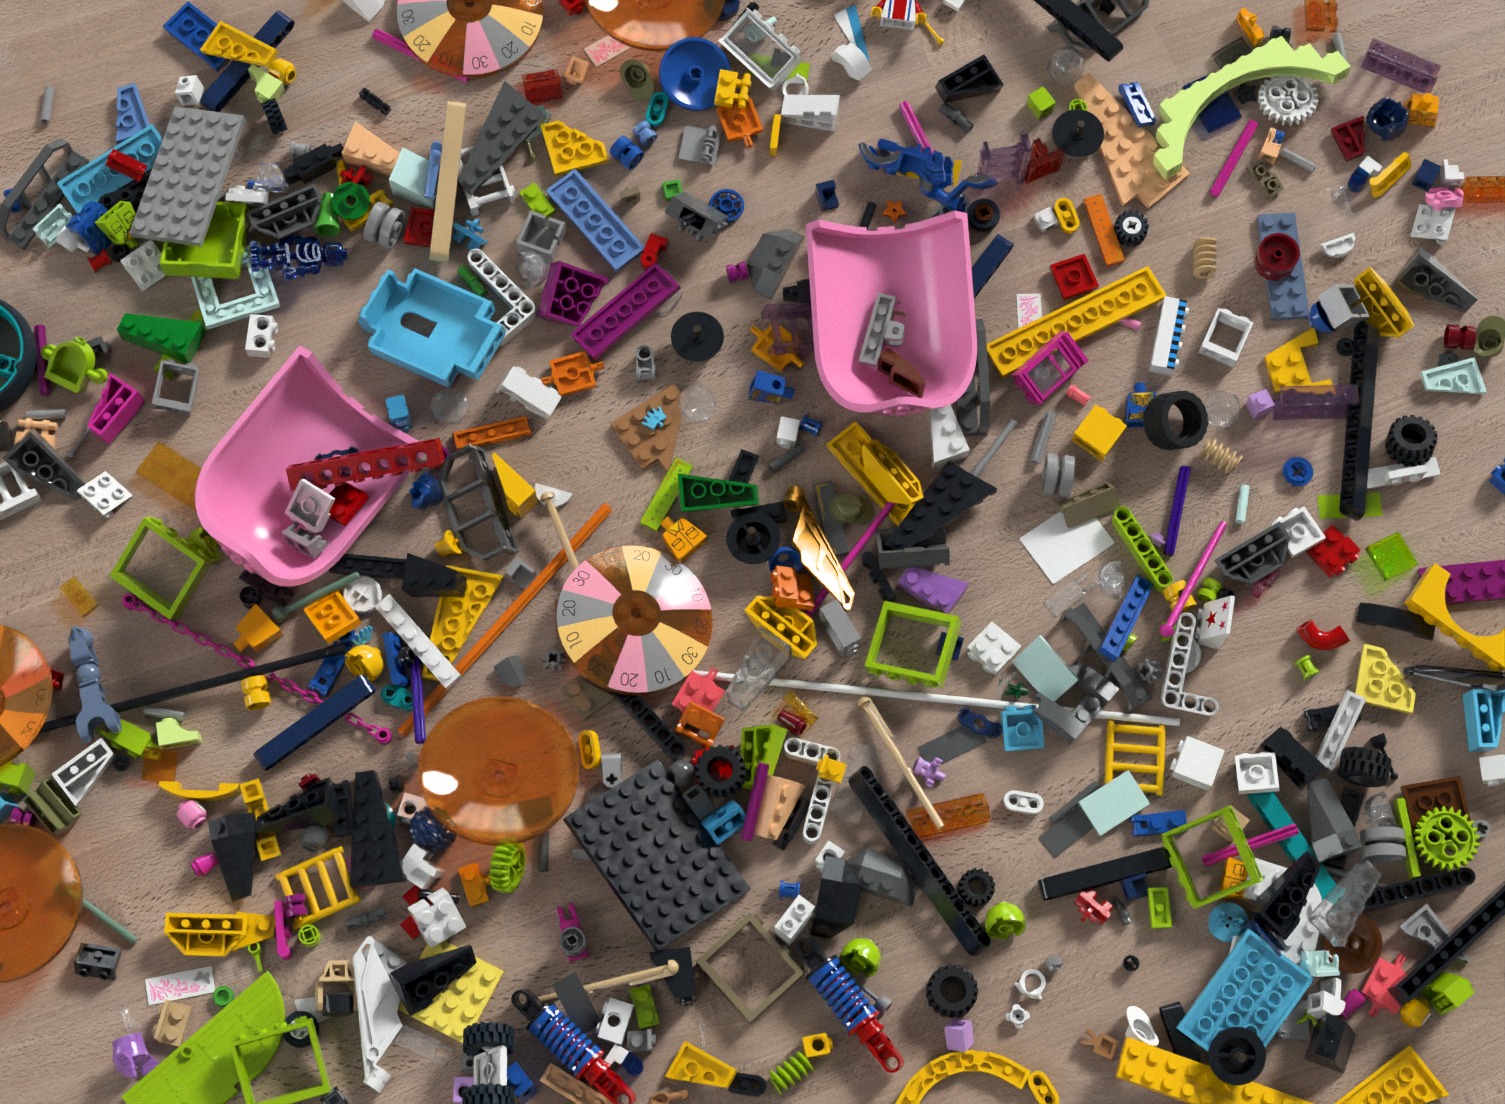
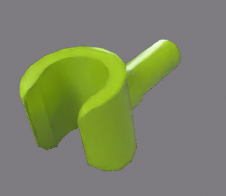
(256, 954)

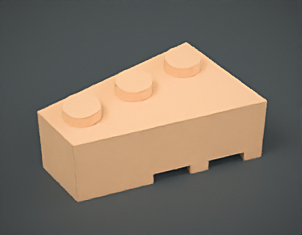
(369, 150)
(776, 805)

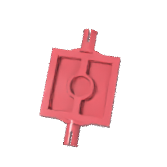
(700, 691)
(1378, 981)

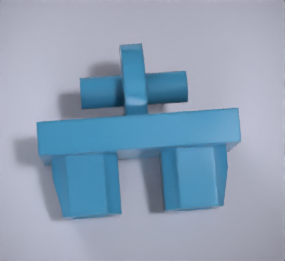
(461, 232)

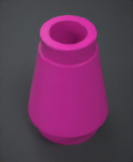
(204, 864)
(1354, 1001)

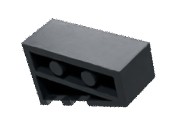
(431, 579)
(1292, 757)

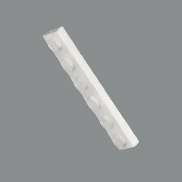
(418, 641)

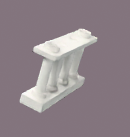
(475, 202)
(13, 505)

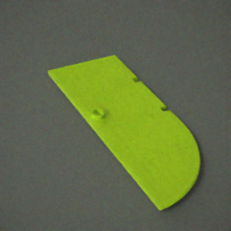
(204, 1065)

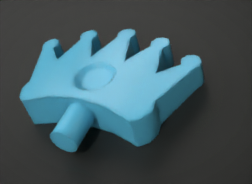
(655, 419)
(363, 637)

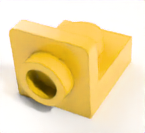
(831, 769)

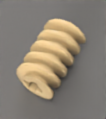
(1203, 257)
(1220, 456)

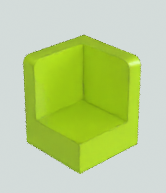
(1041, 102)

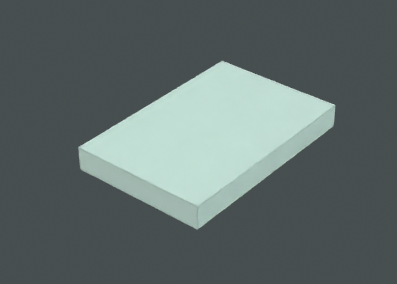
(1045, 669)
(1113, 802)

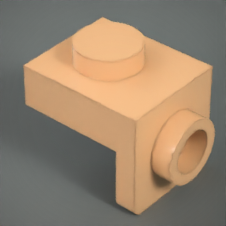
(576, 70)

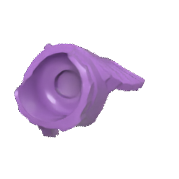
(131, 1055)

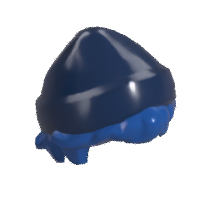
(425, 492)

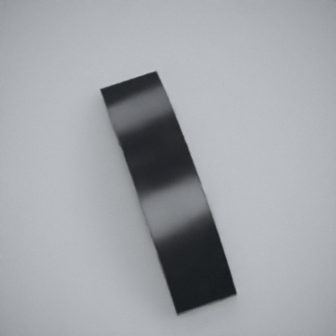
(1395, 618)

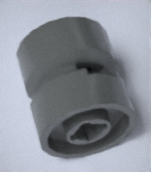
(572, 942)

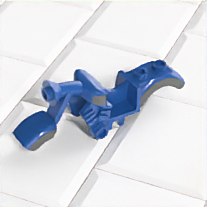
(933, 169)

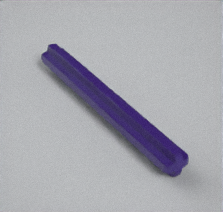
(1176, 511)
(418, 704)

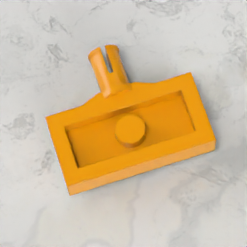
(1248, 24)
(474, 884)

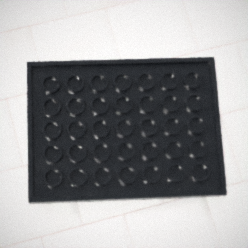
(656, 855)

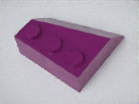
(569, 294)

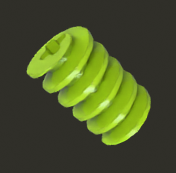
(790, 1072)

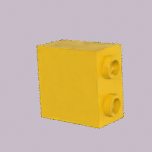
(1099, 432)

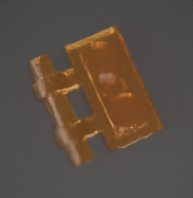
(1315, 15)

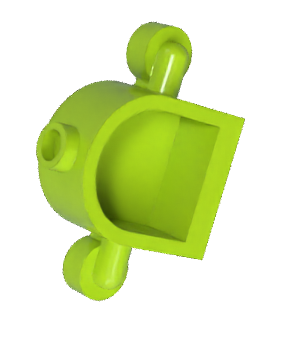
(72, 365)

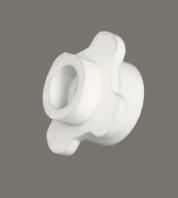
(1018, 1022)

